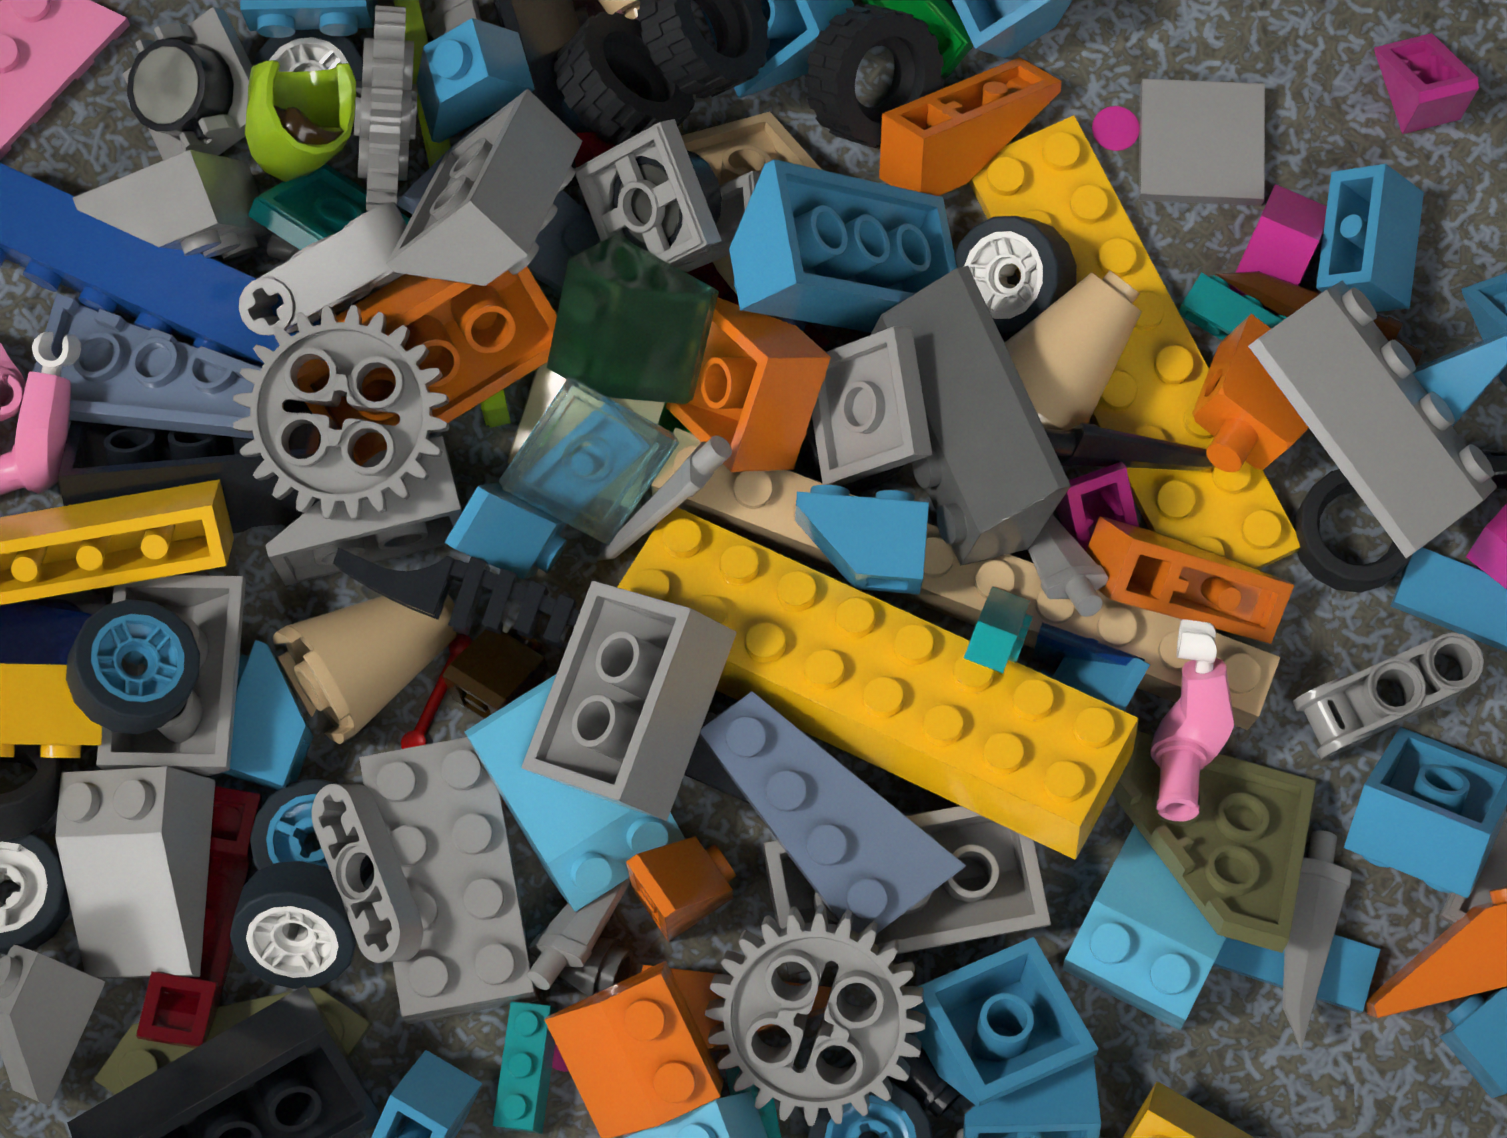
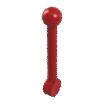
(417, 736)

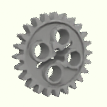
(385, 107)
(350, 354)
(872, 1033)

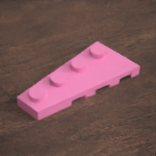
(43, 52)

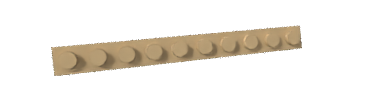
(763, 511)

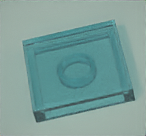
(588, 461)

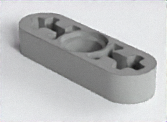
(385, 913)

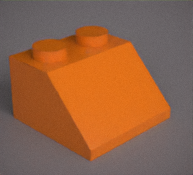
(755, 388)
(636, 1053)

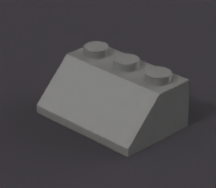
(490, 197)
(183, 204)
(629, 699)
(202, 732)

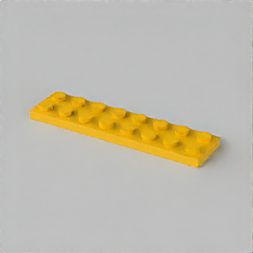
(1161, 370)

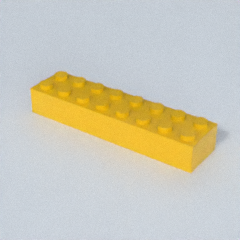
(894, 685)

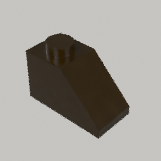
(495, 671)

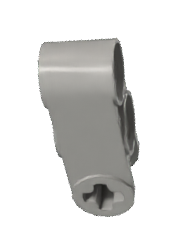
(327, 272)
(1351, 712)

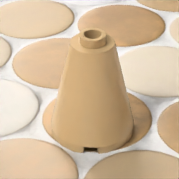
(1073, 349)
(359, 658)

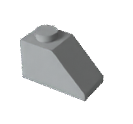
(41, 1019)

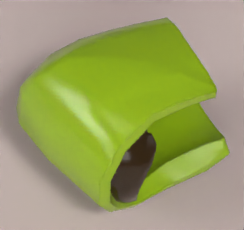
(298, 117)

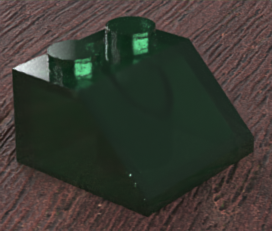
(631, 324)

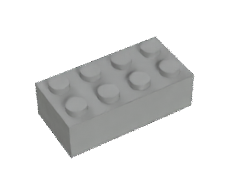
(462, 876)

